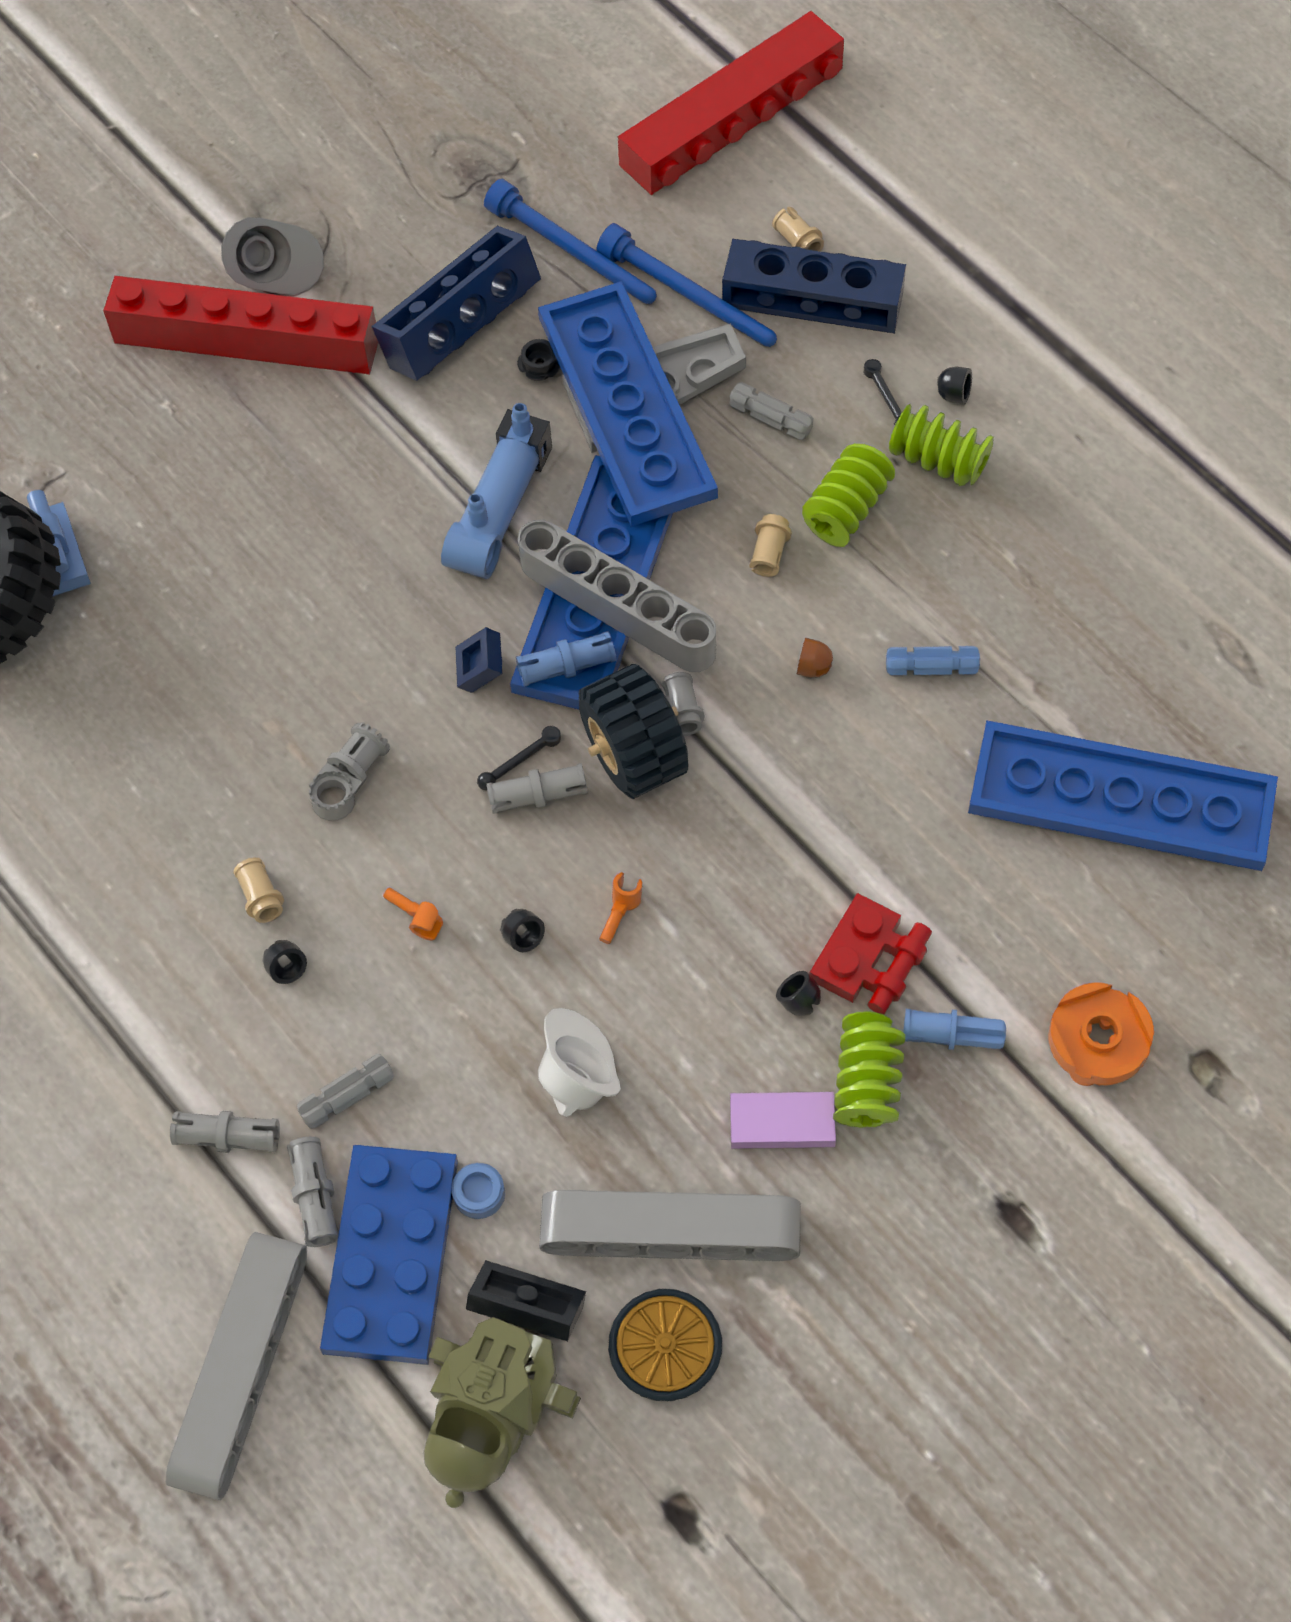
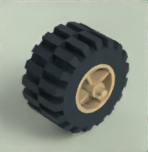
(633, 730)

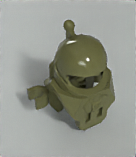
(489, 1404)

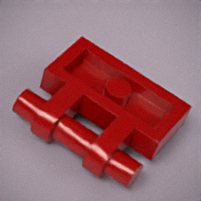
(856, 947)

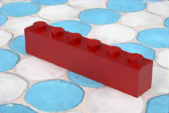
(730, 102)
(241, 324)

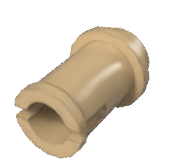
(797, 231)
(772, 535)
(262, 900)

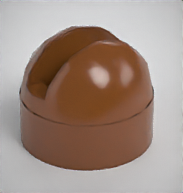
(814, 659)

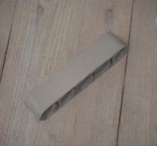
(625, 613)
(670, 1225)
(236, 1366)

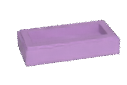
(782, 1120)

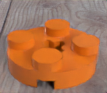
(1087, 1059)

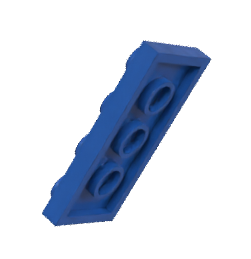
(389, 1255)

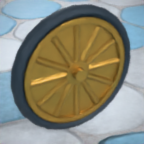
(665, 1345)

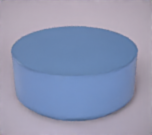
(478, 1190)

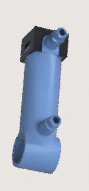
(521, 450)

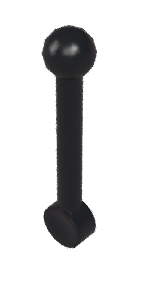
(872, 370)
(550, 738)

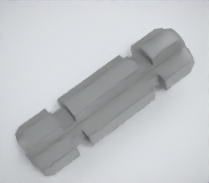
(771, 411)
(345, 1091)

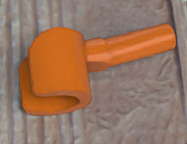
(622, 902)
(426, 919)

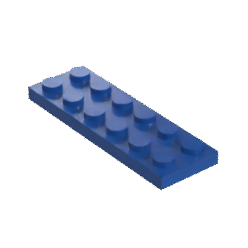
(627, 404)
(603, 525)
(1124, 795)

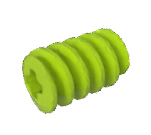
(940, 446)
(847, 493)
(867, 1070)

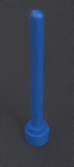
(505, 201)
(619, 246)

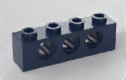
(814, 285)
(457, 302)

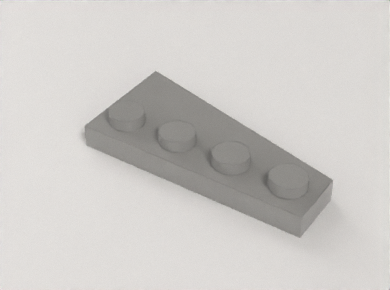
(690, 365)

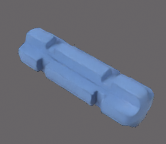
(932, 660)

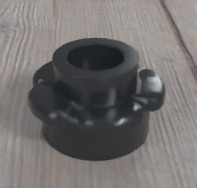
(535, 352)

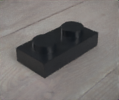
(526, 1300)

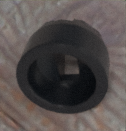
(955, 384)
(529, 939)
(291, 971)
(799, 993)

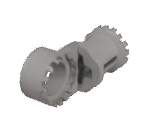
(347, 771)

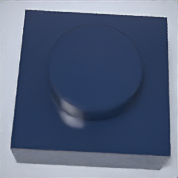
(478, 660)

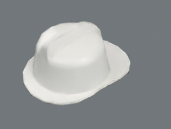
(576, 1063)

